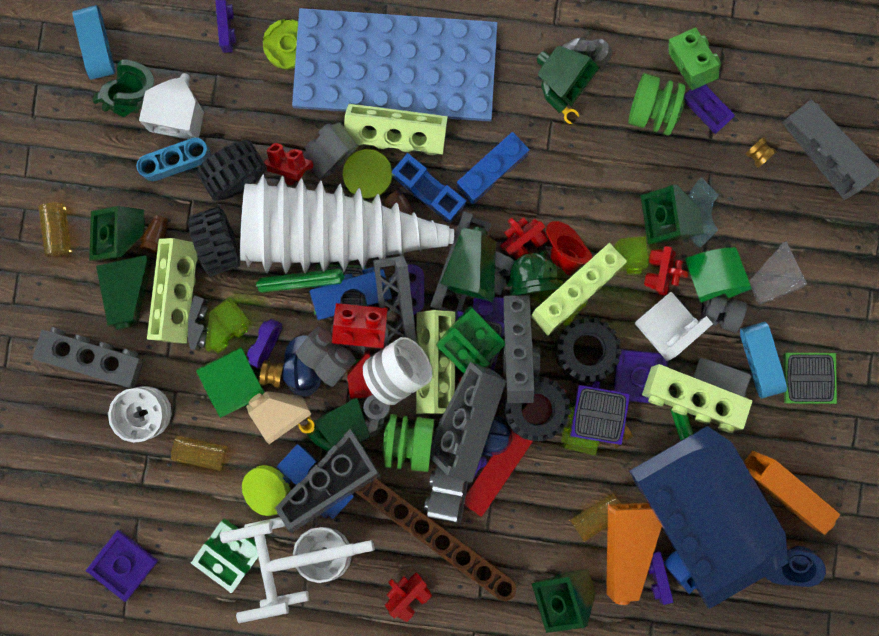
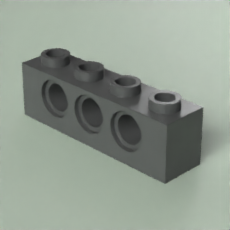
(518, 349)
(49, 351)

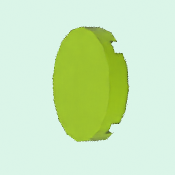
(278, 49)
(369, 172)
(264, 489)

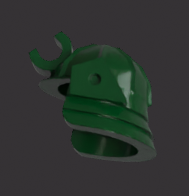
(126, 92)
(533, 274)

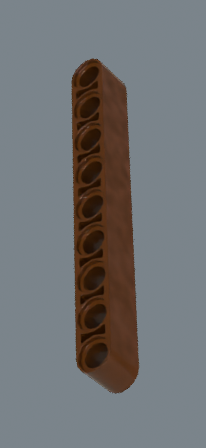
(428, 538)

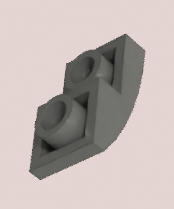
(197, 332)
(722, 376)

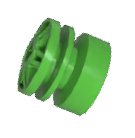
(657, 104)
(408, 442)

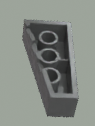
(831, 150)
(467, 422)
(328, 483)

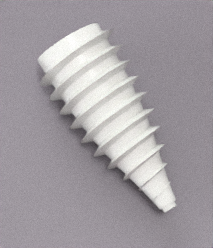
(327, 227)

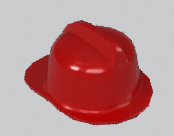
(567, 247)

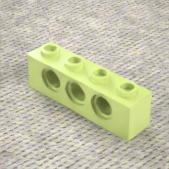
(405, 121)
(166, 279)
(578, 289)
(438, 393)
(734, 406)

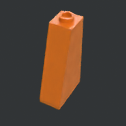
(791, 492)
(630, 548)

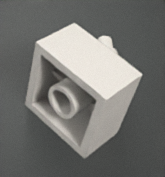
(172, 109)

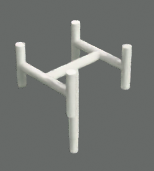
(279, 605)

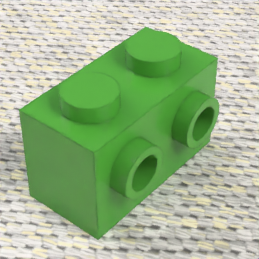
(694, 58)

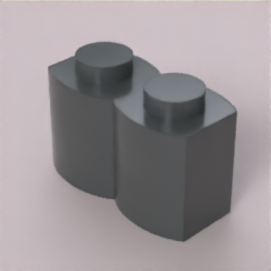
(329, 149)
(326, 358)
(446, 498)

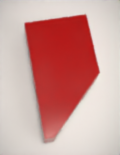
(356, 381)

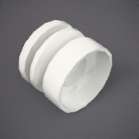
(397, 371)
(125, 416)
(320, 539)

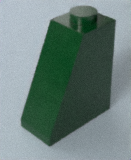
(472, 265)
(123, 289)

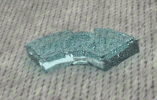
(704, 198)

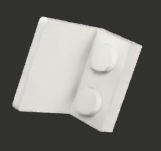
(671, 326)

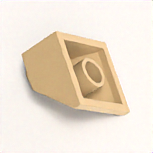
(277, 413)

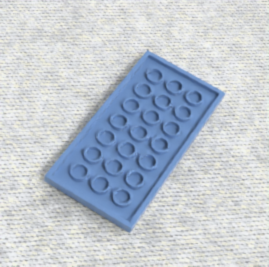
(395, 63)

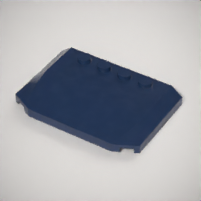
(713, 514)

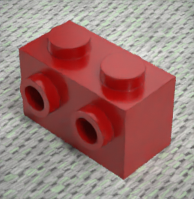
(359, 325)

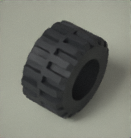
(229, 170)
(214, 241)
(603, 334)
(553, 425)

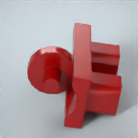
(290, 164)
(531, 231)
(661, 281)
(404, 593)

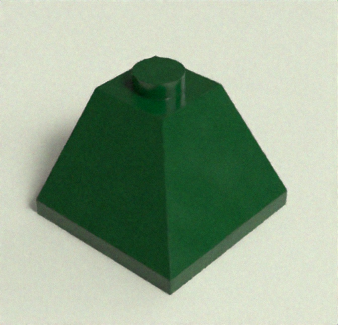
(670, 215)
(114, 231)
(565, 600)

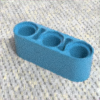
(93, 42)
(161, 159)
(763, 360)

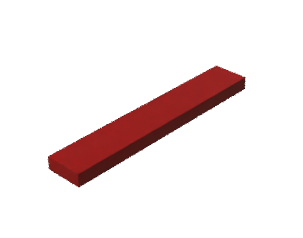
(502, 465)

